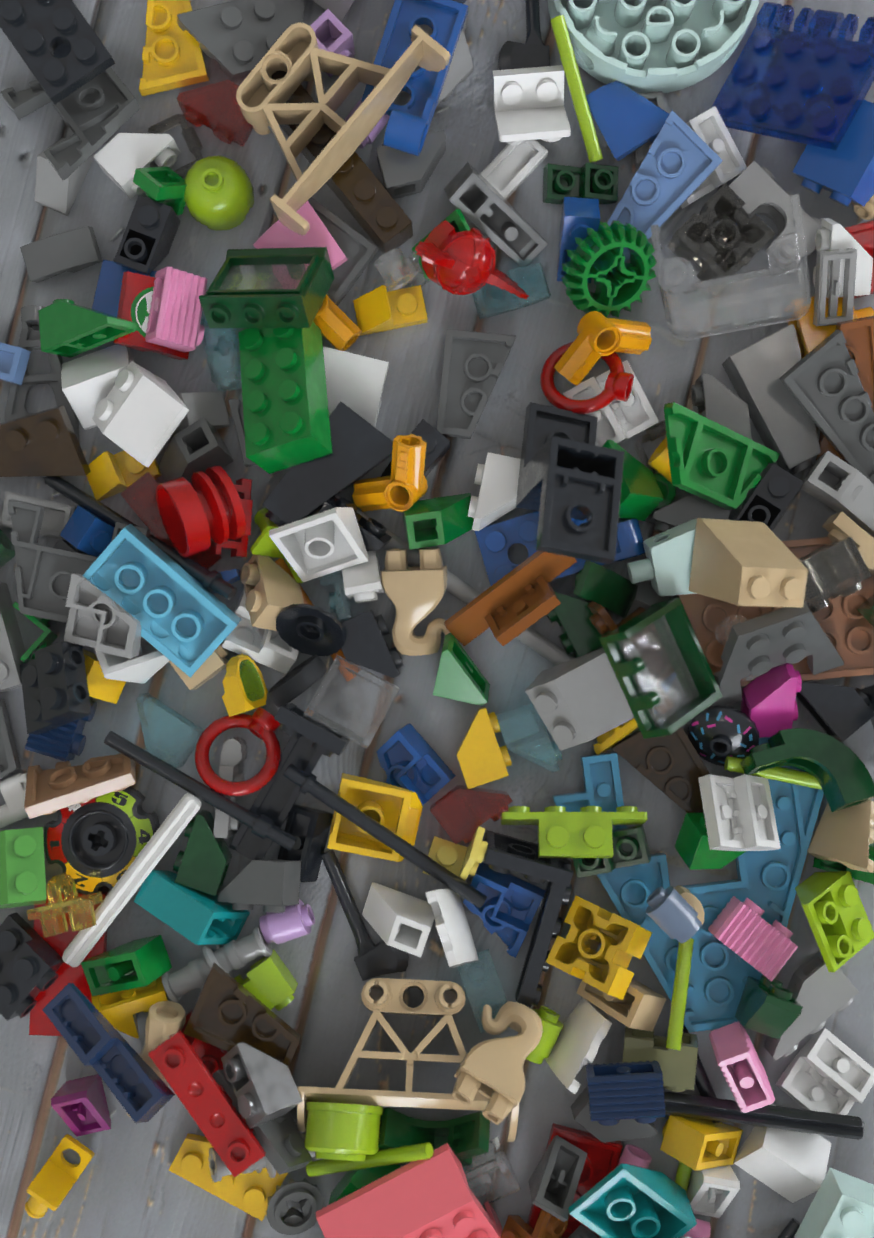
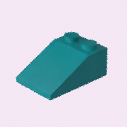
(635, 1205)

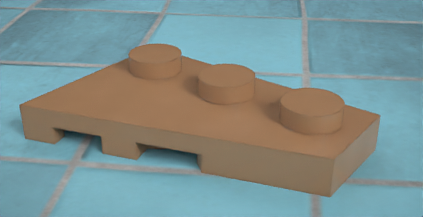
(69, 785)

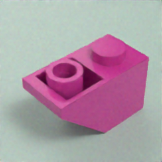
(771, 699)

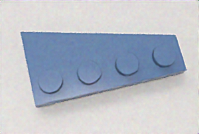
(666, 178)

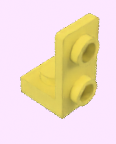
(458, 858)

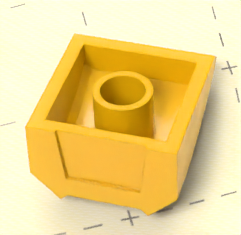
(385, 803)

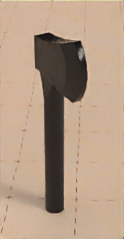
(533, 52)
(371, 959)

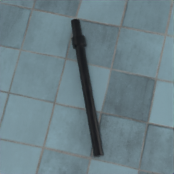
(261, 825)

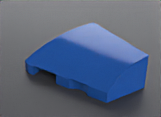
(625, 118)
(413, 764)
(508, 905)

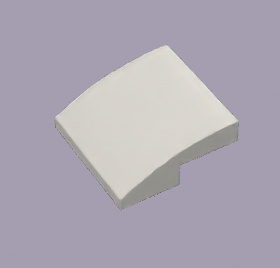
(715, 134)
(355, 382)
(618, 419)
(739, 813)
(827, 1076)

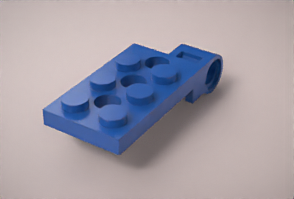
(411, 122)
(500, 537)

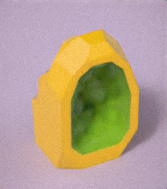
(243, 686)

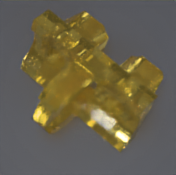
(79, 908)

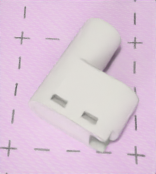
(13, 792)

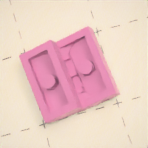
(318, 236)

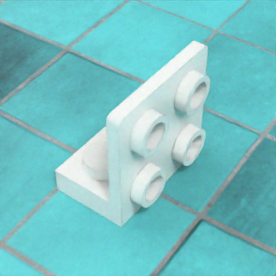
(530, 104)

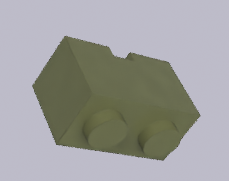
(676, 1065)

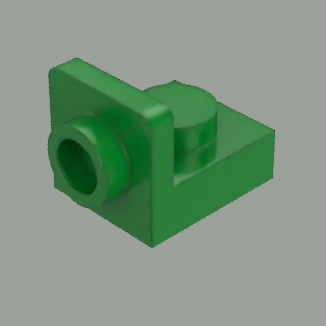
(162, 186)

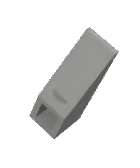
(842, 489)
(820, 995)

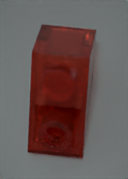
(216, 109)
(466, 809)

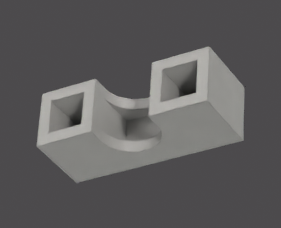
(765, 197)

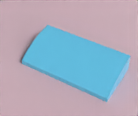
(169, 603)

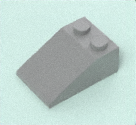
(579, 699)

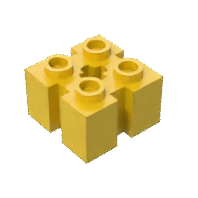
(618, 940)

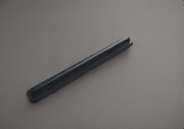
(767, 1116)

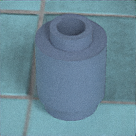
(673, 914)

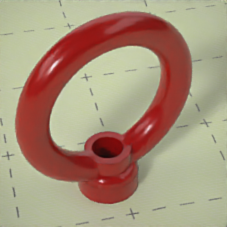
(617, 385)
(260, 724)

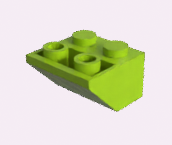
(835, 916)

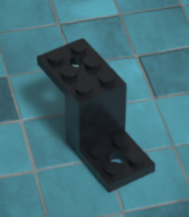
(54, 43)
(568, 479)

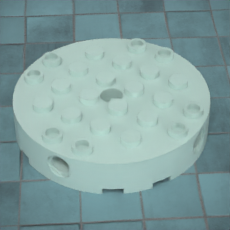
(654, 41)

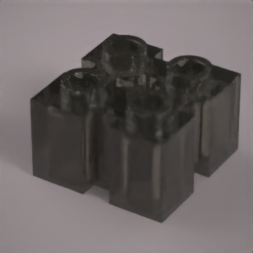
(721, 219)
(833, 572)

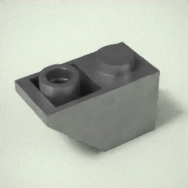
(260, 1084)

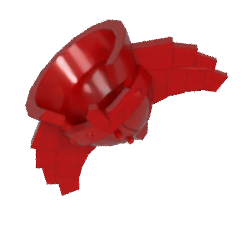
(462, 261)

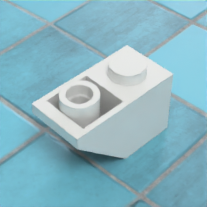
(132, 151)
(834, 236)
(497, 489)
(363, 580)
(399, 918)

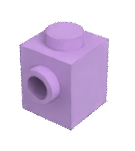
(333, 35)

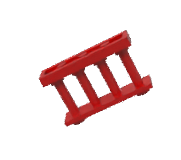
(189, 1070)

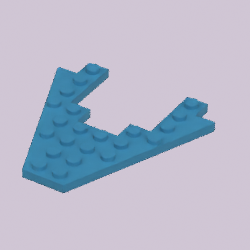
(763, 877)

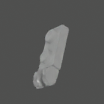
(233, 754)

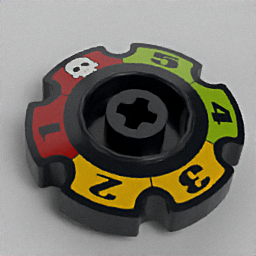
(77, 847)

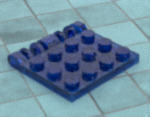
(800, 81)

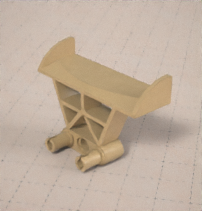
(298, 54)
(386, 997)

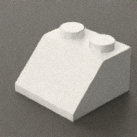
(140, 413)

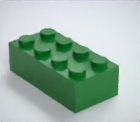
(284, 396)

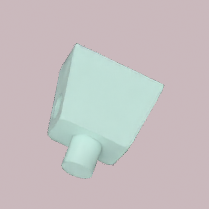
(667, 560)

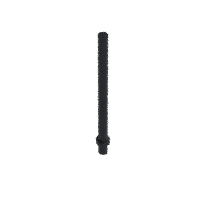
(211, 580)
(309, 784)

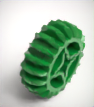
(602, 259)

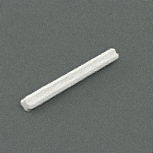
(132, 878)

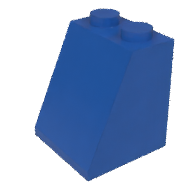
(844, 171)

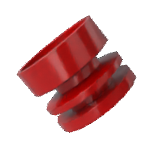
(200, 510)

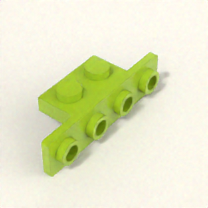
(574, 833)

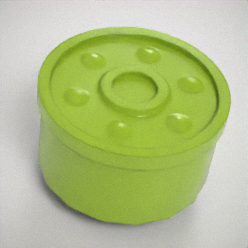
(342, 1130)

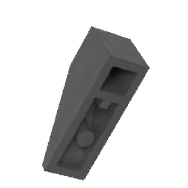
(494, 216)

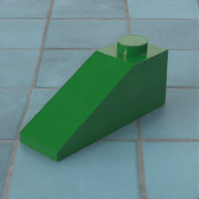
(75, 329)

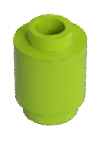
(550, 1033)

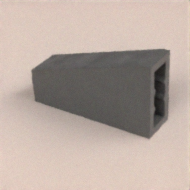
(772, 407)

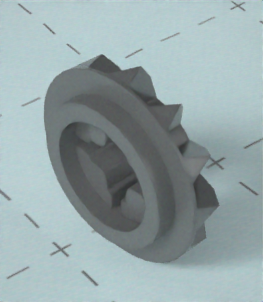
(292, 1221)

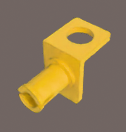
(56, 1178)

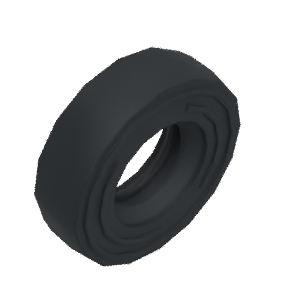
(297, 681)

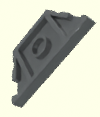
(240, 30)

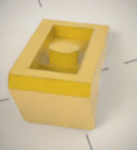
(390, 310)
(115, 473)
(122, 1006)

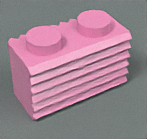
(176, 310)
(752, 937)
(741, 1067)

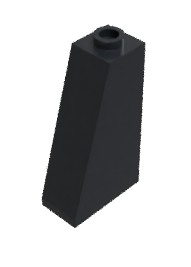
(307, 486)

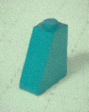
(190, 911)

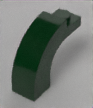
(831, 762)
(465, 1135)

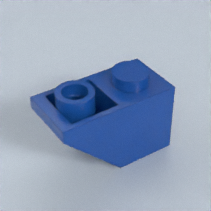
(575, 219)
(87, 532)

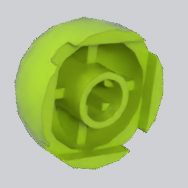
(218, 192)

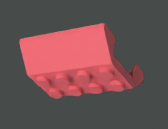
(413, 1202)

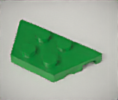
(712, 458)

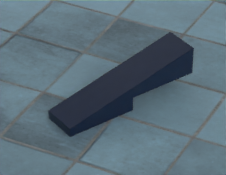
(112, 1057)

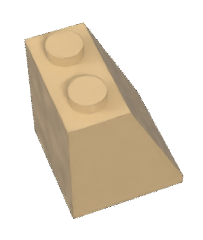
(745, 565)

